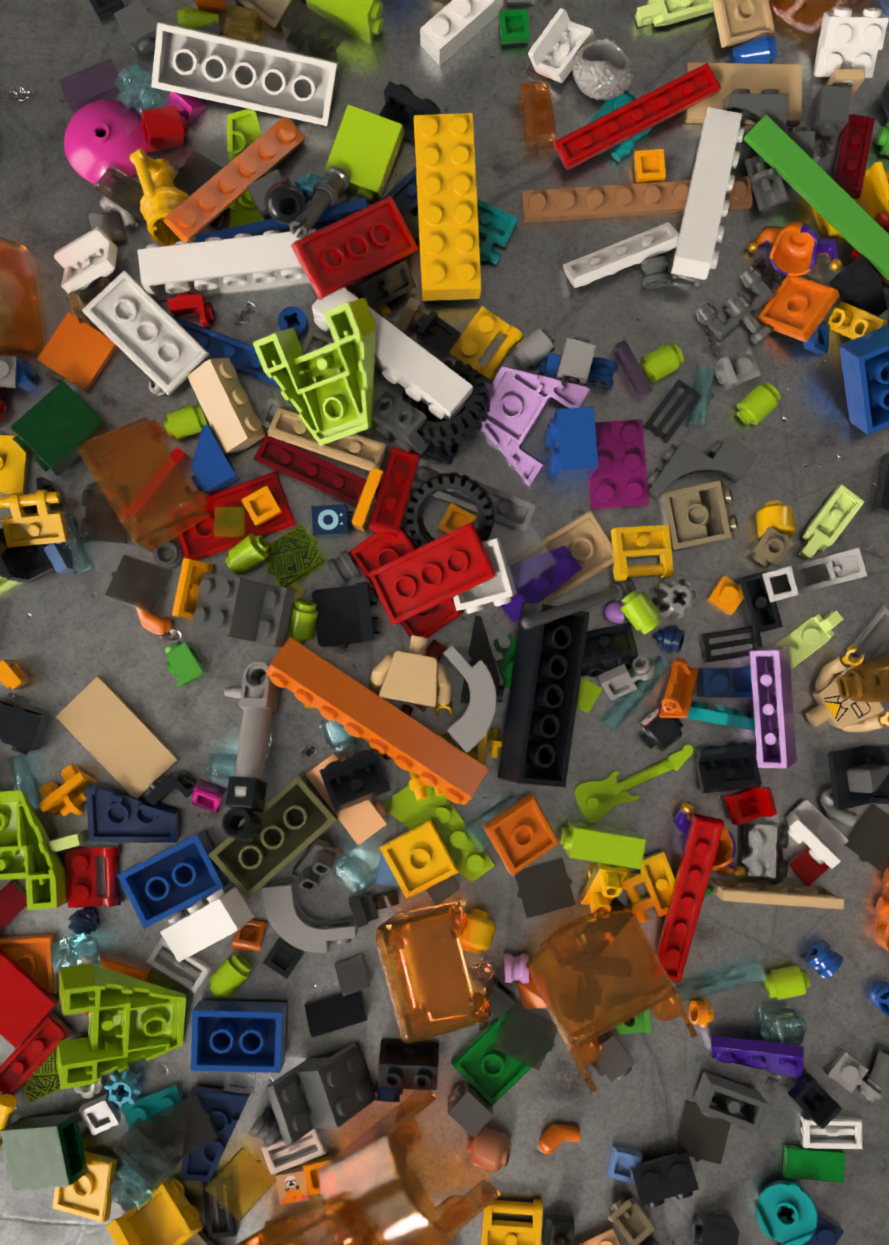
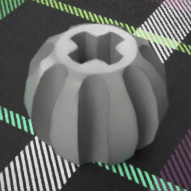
(666, 594)

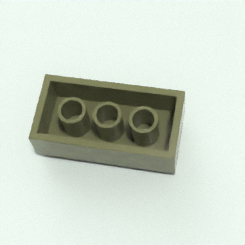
(288, 826)

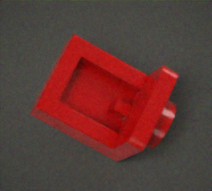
(188, 304)
(750, 805)

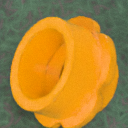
(701, 1012)

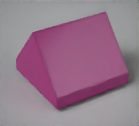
(187, 106)
(208, 795)

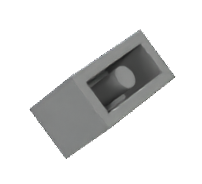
(576, 360)

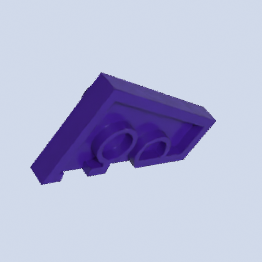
(549, 581)
(762, 1055)

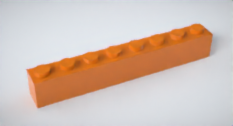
(376, 722)

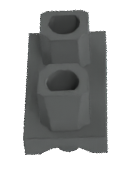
(766, 183)
(316, 863)

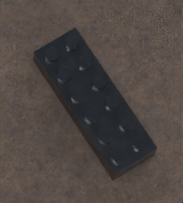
(543, 699)

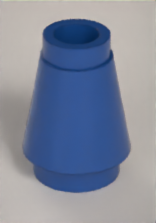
(756, 51)

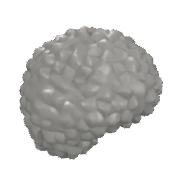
(603, 69)

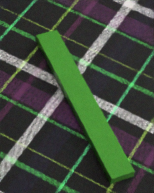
(821, 192)

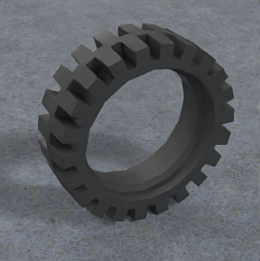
(467, 420)
(449, 481)

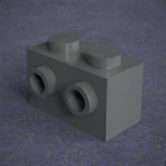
(730, 1101)

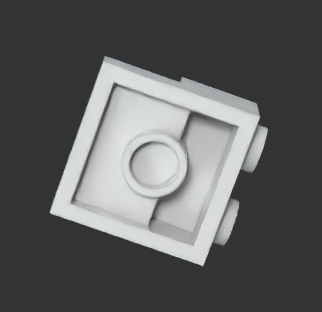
(850, 40)
(496, 590)

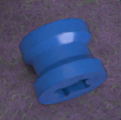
(300, 323)
(601, 373)
(823, 959)
(877, 993)

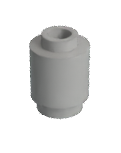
(534, 348)

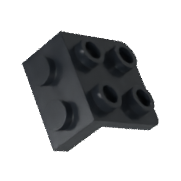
(23, 562)
(346, 615)
(851, 757)

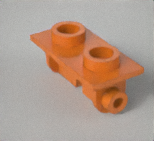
(679, 690)

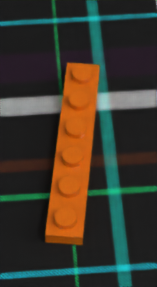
(233, 179)

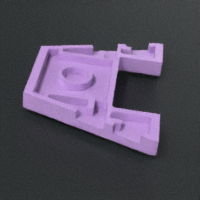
(516, 404)

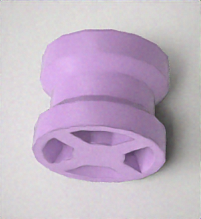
(515, 968)

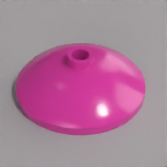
(94, 154)

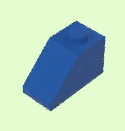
(210, 465)

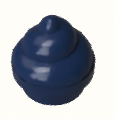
(670, 638)
(83, 921)
(387, 1094)

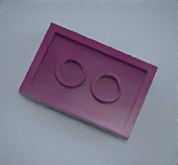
(621, 466)

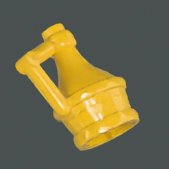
(158, 198)

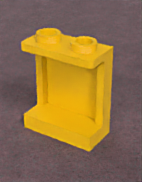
(873, 198)
(162, 1221)

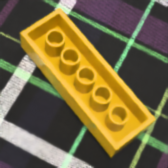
(447, 207)

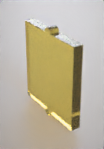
(240, 1184)

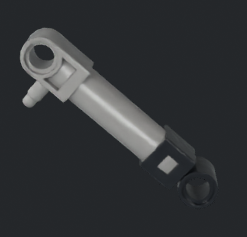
(247, 789)

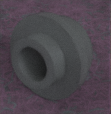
(168, 563)

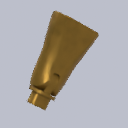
(866, 681)

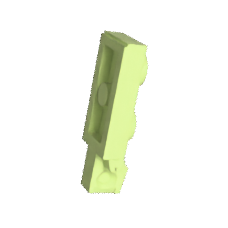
(671, 11)
(830, 521)
(809, 636)

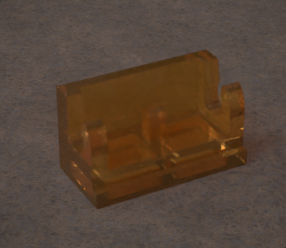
(537, 116)

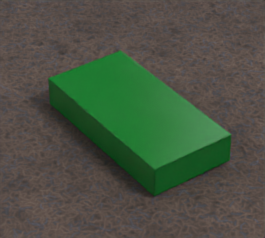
(813, 1164)

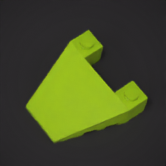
(332, 383)
(27, 853)
(125, 1022)

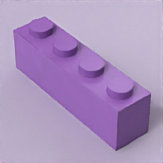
(773, 707)

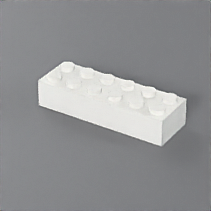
(243, 73)
(221, 265)

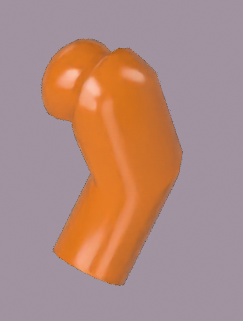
(154, 623)
(556, 1135)

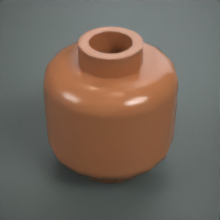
(489, 1149)

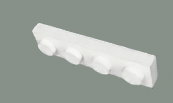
(621, 255)

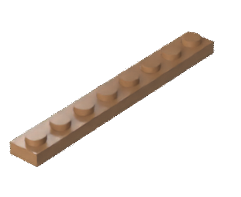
(620, 200)

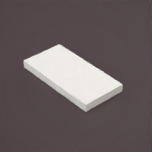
(145, 332)

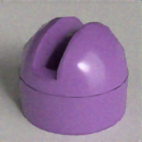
(614, 612)

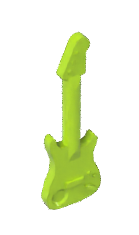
(601, 796)

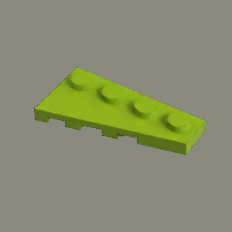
(242, 131)
(449, 824)

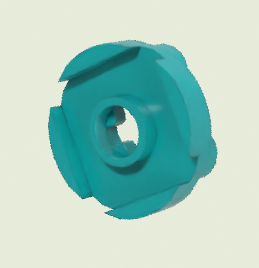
(779, 1228)

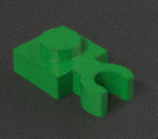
(505, 664)

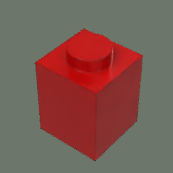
(163, 128)

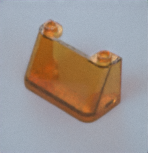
(19, 303)
(143, 483)
(429, 972)

